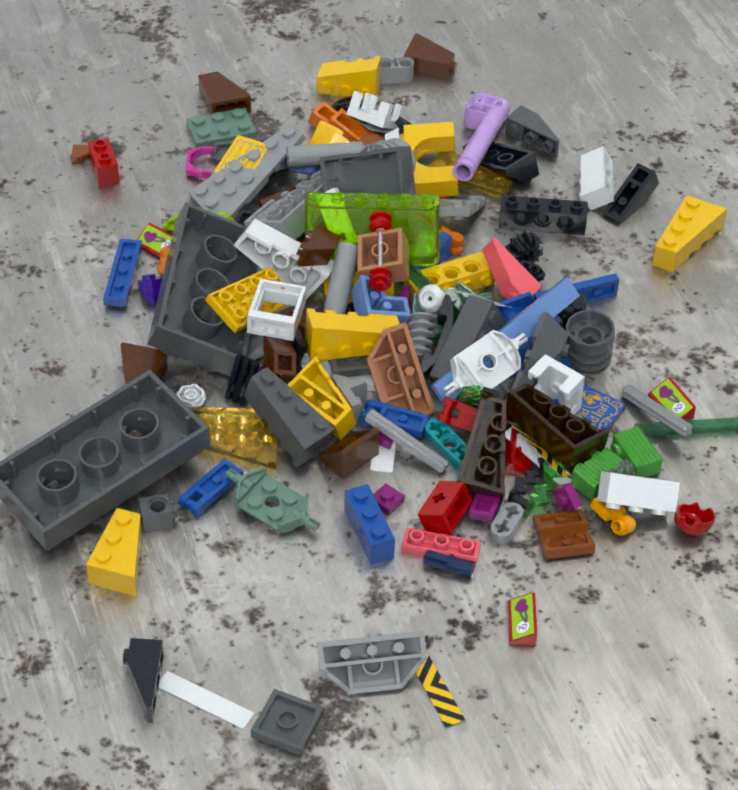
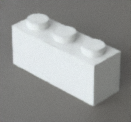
(596, 178)
(638, 493)

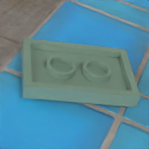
(220, 127)

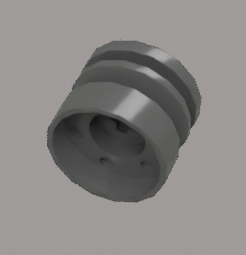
(590, 340)

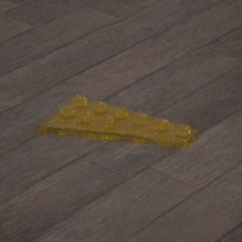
(239, 434)

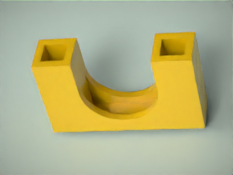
(431, 139)

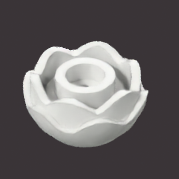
(437, 298)
(191, 395)

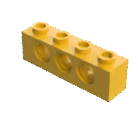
(469, 270)

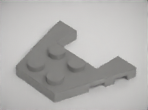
(461, 207)

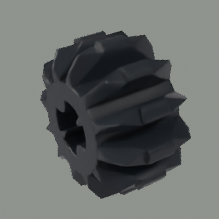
(526, 247)

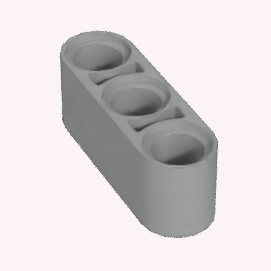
(396, 70)

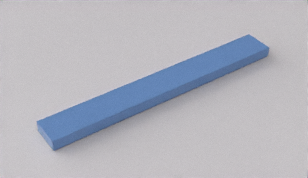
(552, 302)

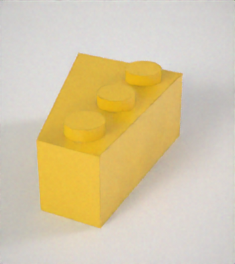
(344, 77)
(320, 392)
(117, 554)

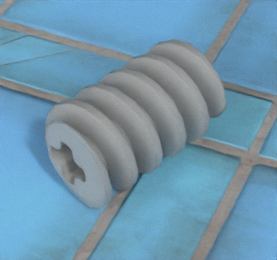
(419, 327)

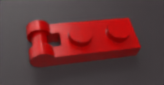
(466, 415)

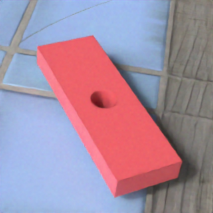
(420, 541)

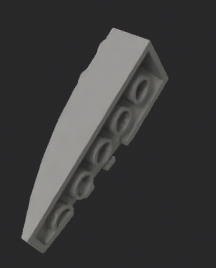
(288, 213)

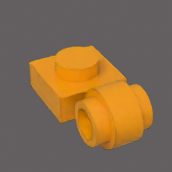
(621, 524)

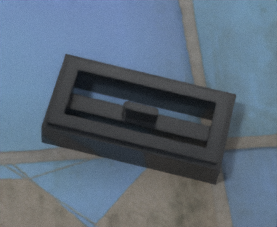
(238, 378)

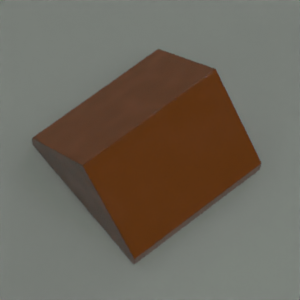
(352, 452)

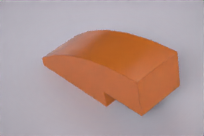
(349, 125)

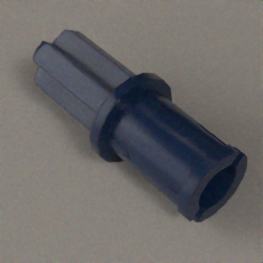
(449, 563)

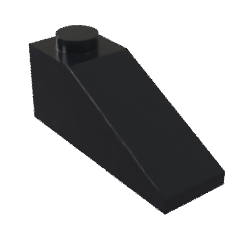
(632, 194)
(144, 669)

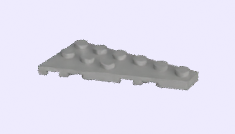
(237, 185)

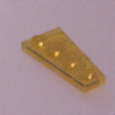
(483, 180)

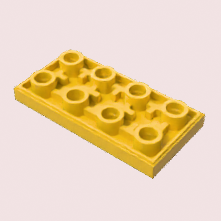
(235, 300)

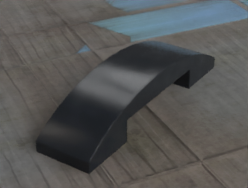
(445, 319)

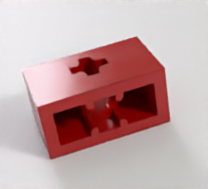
(103, 162)
(445, 507)

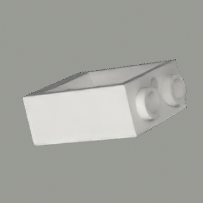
(275, 324)

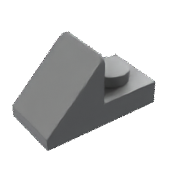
(352, 390)

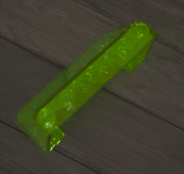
(350, 213)

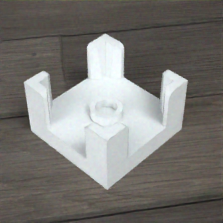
(368, 113)
(558, 382)

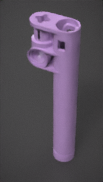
(486, 120)

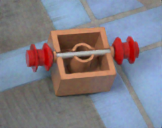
(383, 253)

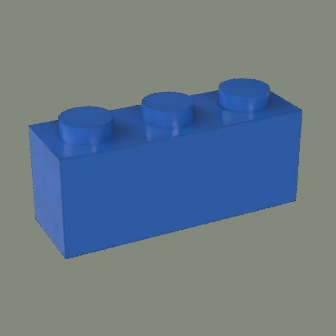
(369, 524)

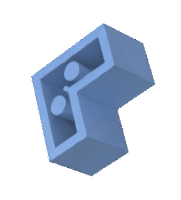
(371, 301)

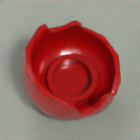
(693, 519)

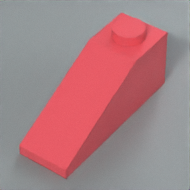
(508, 272)

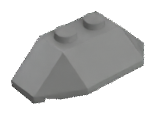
(372, 662)

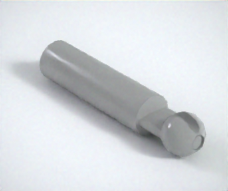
(310, 154)
(341, 278)

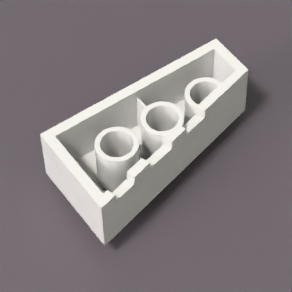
(278, 251)

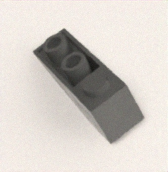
(532, 130)

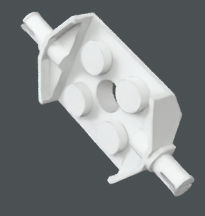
(468, 365)

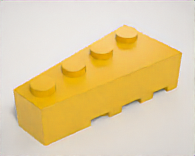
(687, 231)
(343, 335)

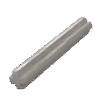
(656, 410)
(407, 441)

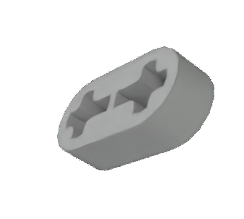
(502, 520)

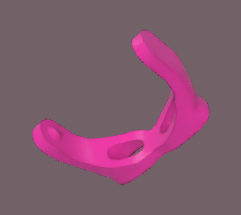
(192, 155)

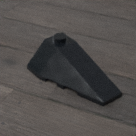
(511, 162)

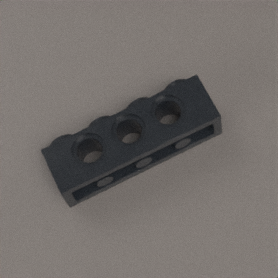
(543, 215)

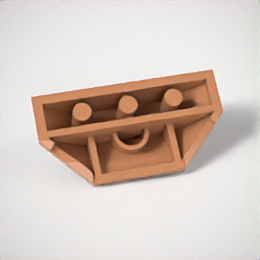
(398, 371)

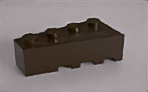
(554, 427)
(485, 454)

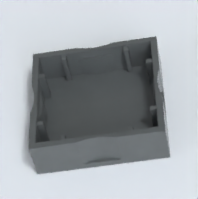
(370, 172)

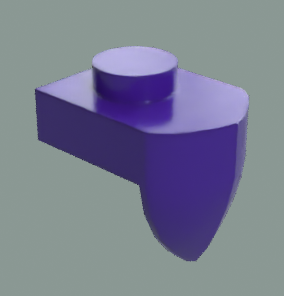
(150, 288)

